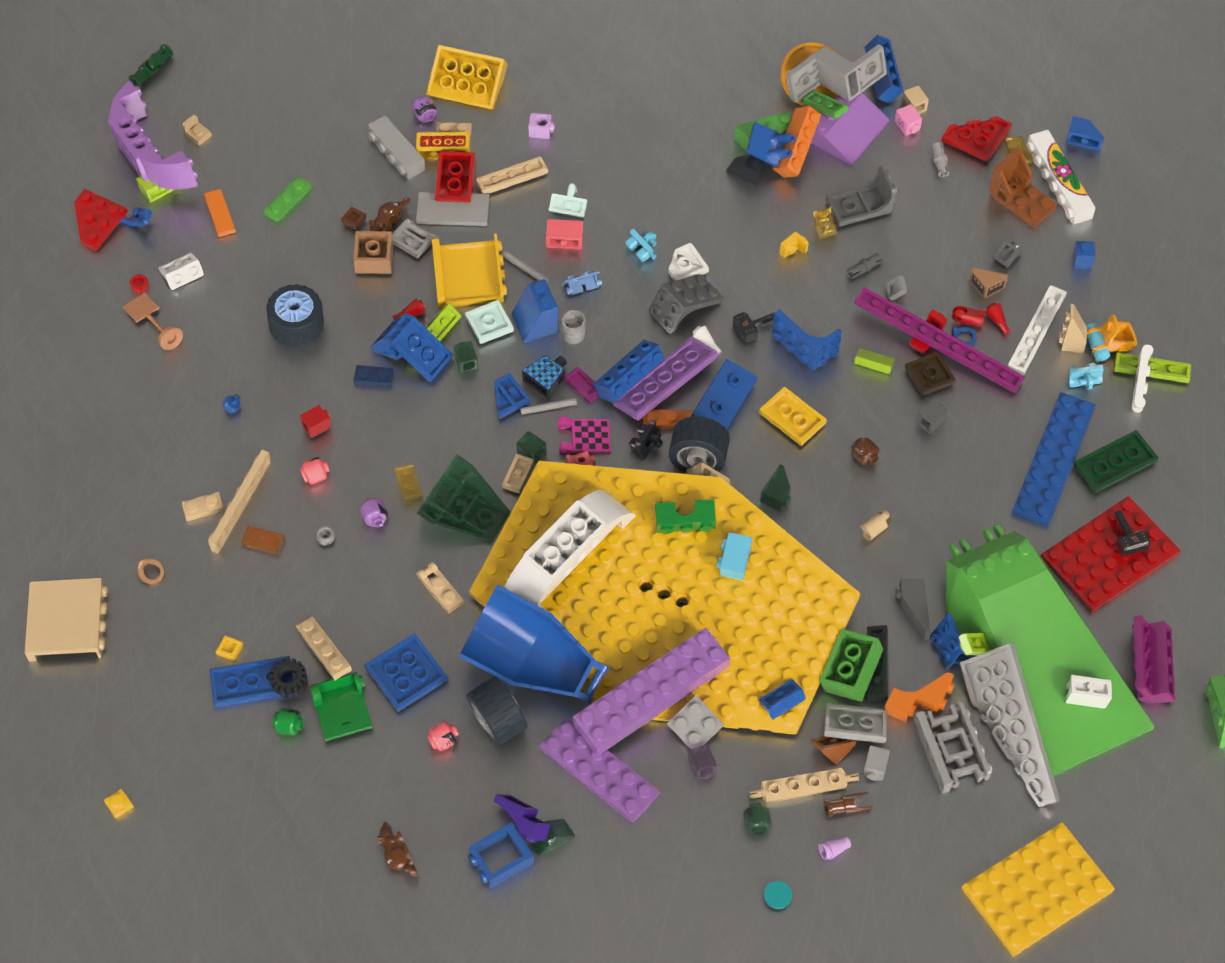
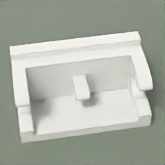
(1088, 691)

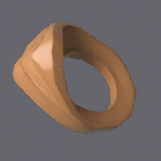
(140, 572)

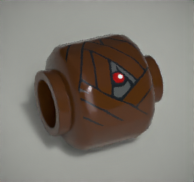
(865, 451)

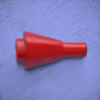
(414, 309)
(995, 313)

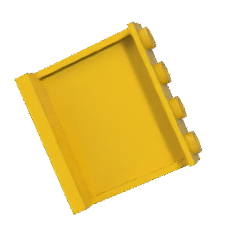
(469, 273)

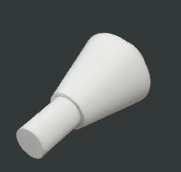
(704, 336)

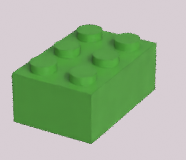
(851, 665)

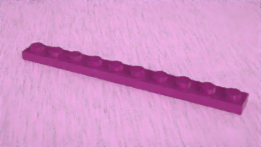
(939, 340)

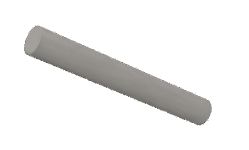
(523, 266)
(548, 406)

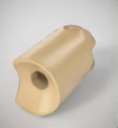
(876, 524)

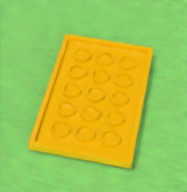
(1037, 889)

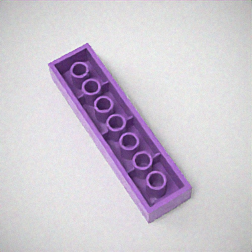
(651, 691)

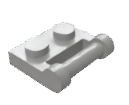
(411, 243)

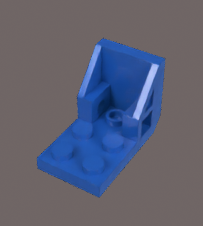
(414, 343)

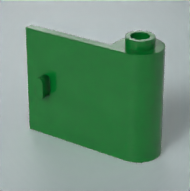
(341, 706)

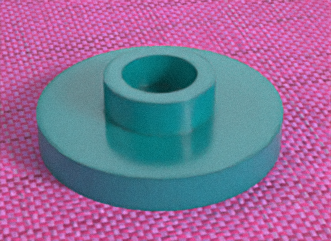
(777, 895)

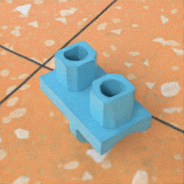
(636, 240)
(1085, 376)

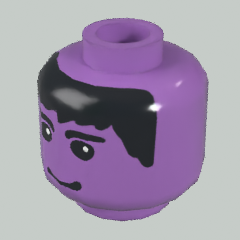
(423, 108)
(374, 512)

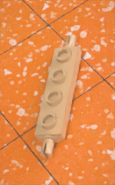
(803, 785)

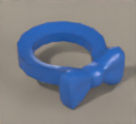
(955, 332)

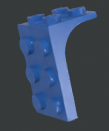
(808, 349)

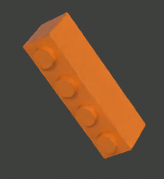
(803, 127)

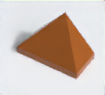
(833, 748)

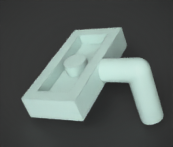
(568, 204)

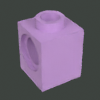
(541, 126)

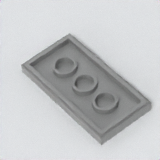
(452, 213)

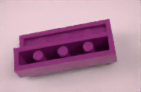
(1153, 661)

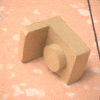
(195, 131)

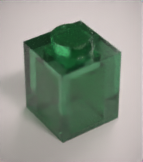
(465, 356)
(531, 447)

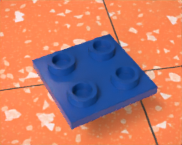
(768, 144)
(947, 642)

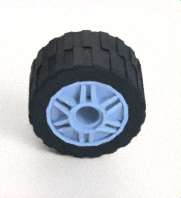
(295, 315)

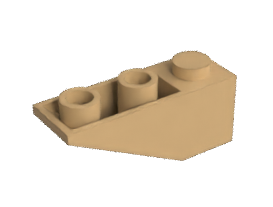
(1073, 332)

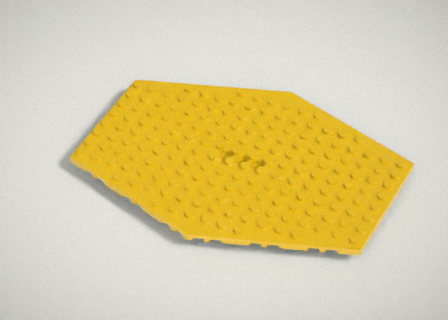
(770, 624)

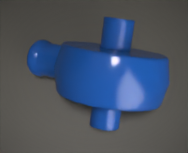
(232, 403)

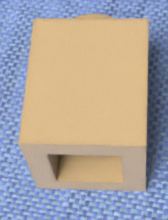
(916, 98)

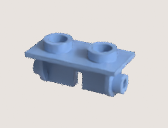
(575, 283)

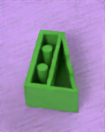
(778, 123)
(1216, 693)

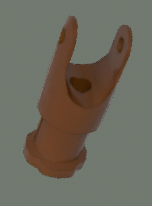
(843, 805)

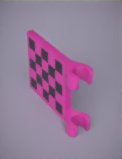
(587, 435)

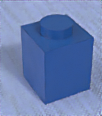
(1083, 255)

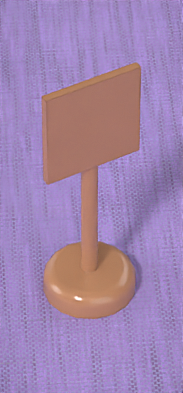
(143, 307)

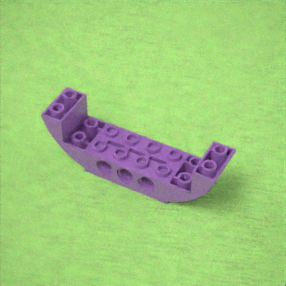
(167, 173)

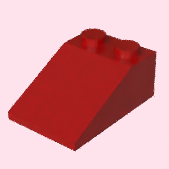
(455, 176)

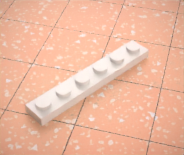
(1037, 330)

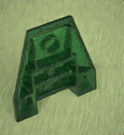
(464, 503)

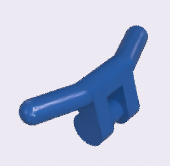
(139, 218)

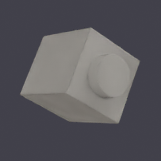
(876, 763)

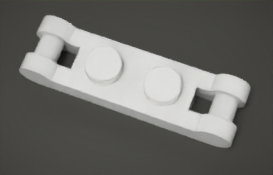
(1140, 386)

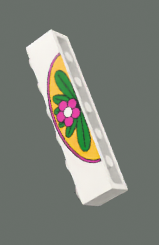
(1060, 177)

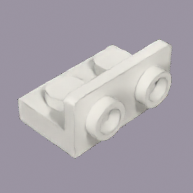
(181, 271)

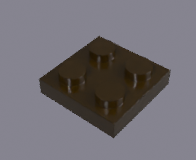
(930, 373)

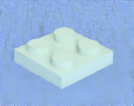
(489, 322)

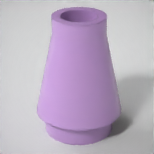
(833, 847)

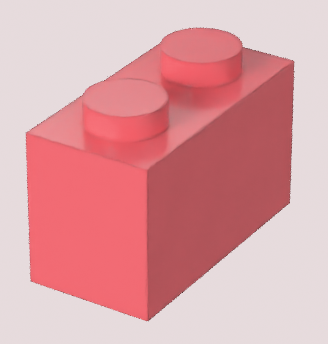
(564, 234)

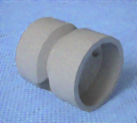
(573, 327)

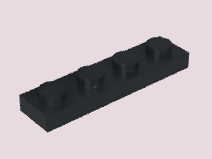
(878, 686)

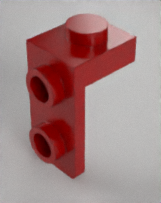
(936, 319)

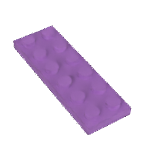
(666, 378)
(601, 774)

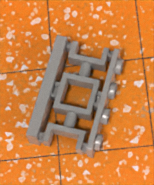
(937, 751)

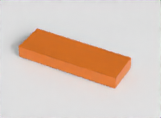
(219, 212)

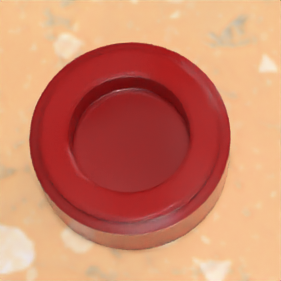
(139, 283)

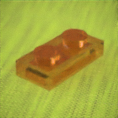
(263, 540)

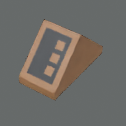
(987, 281)

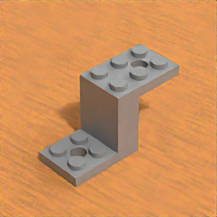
(836, 73)

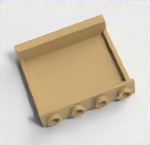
(65, 617)

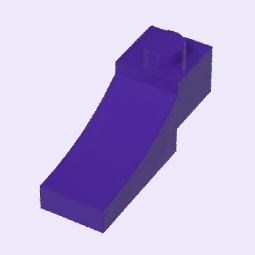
(524, 817)

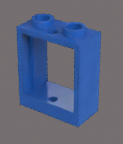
(525, 860)

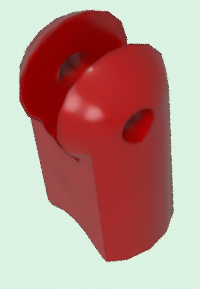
(968, 316)

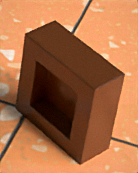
(353, 218)

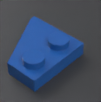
(509, 395)

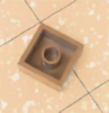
(373, 252)

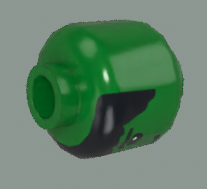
(287, 721)

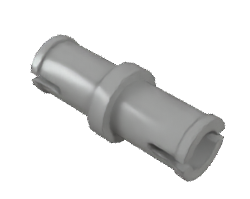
(940, 159)

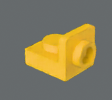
(793, 243)

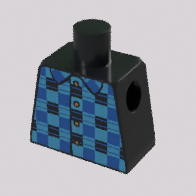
(545, 375)

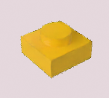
(118, 803)

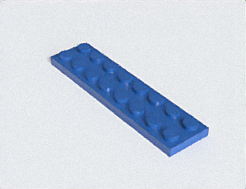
(1053, 459)

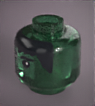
(757, 819)

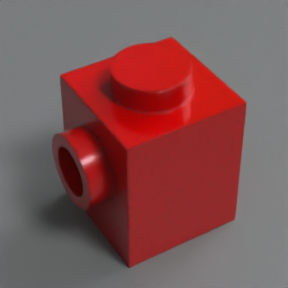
(315, 421)

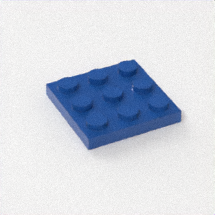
(406, 672)

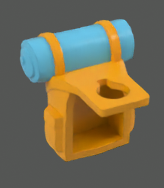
(1110, 337)

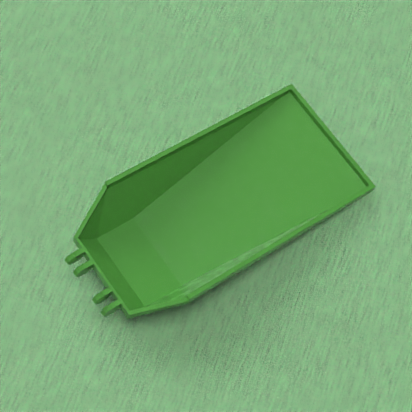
(1018, 600)

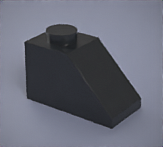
(748, 168)

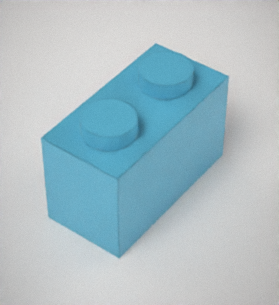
(735, 556)

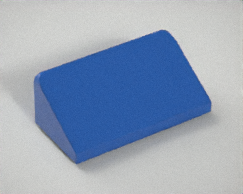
(782, 699)

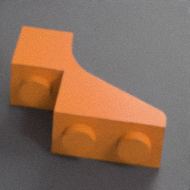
(931, 697)

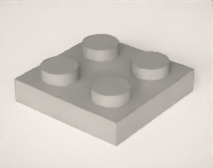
(695, 723)

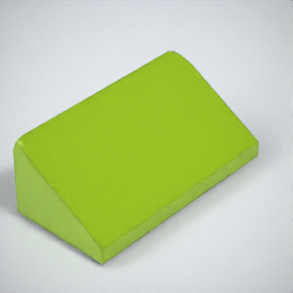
(874, 361)

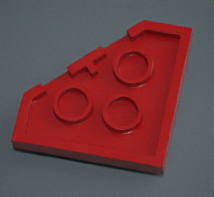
(978, 136)
(96, 218)

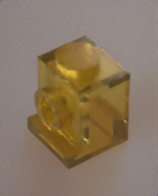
(825, 222)

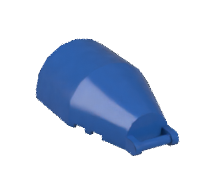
(530, 648)

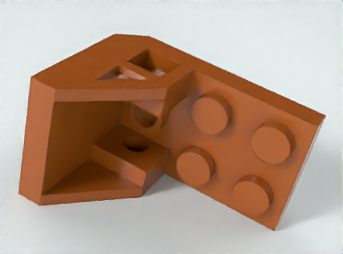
(1013, 190)

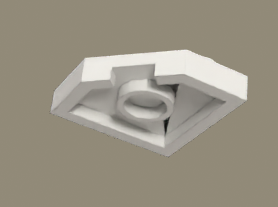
(686, 263)

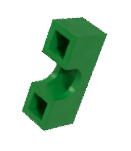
(670, 521)

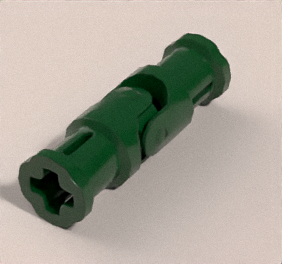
(150, 66)

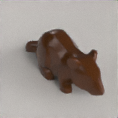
(388, 214)
(396, 851)

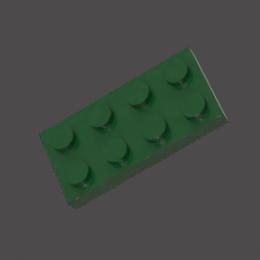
(1115, 461)

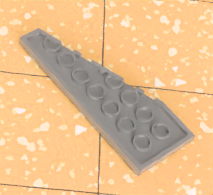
(1002, 698)

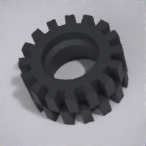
(288, 688)

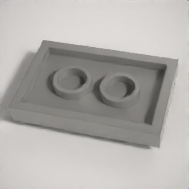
(855, 723)

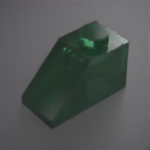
(777, 490)

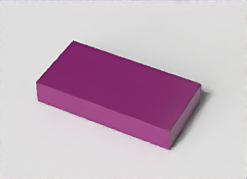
(582, 384)

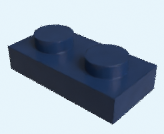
(373, 376)

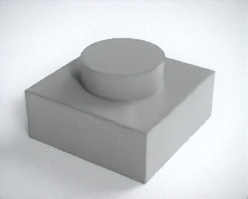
(896, 287)

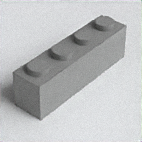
(396, 147)

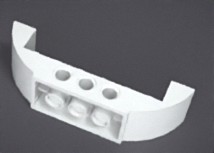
(566, 545)

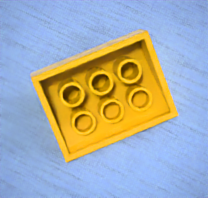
(466, 77)

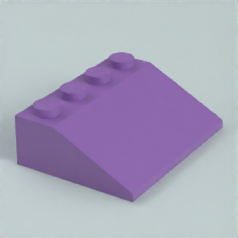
(852, 131)

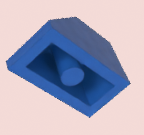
(1084, 134)

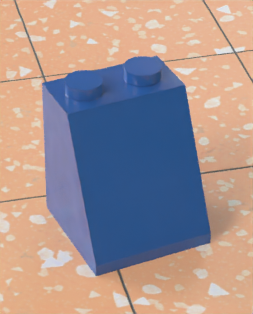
(536, 312)

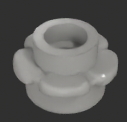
(325, 531)

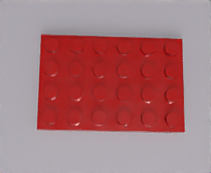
(1092, 563)

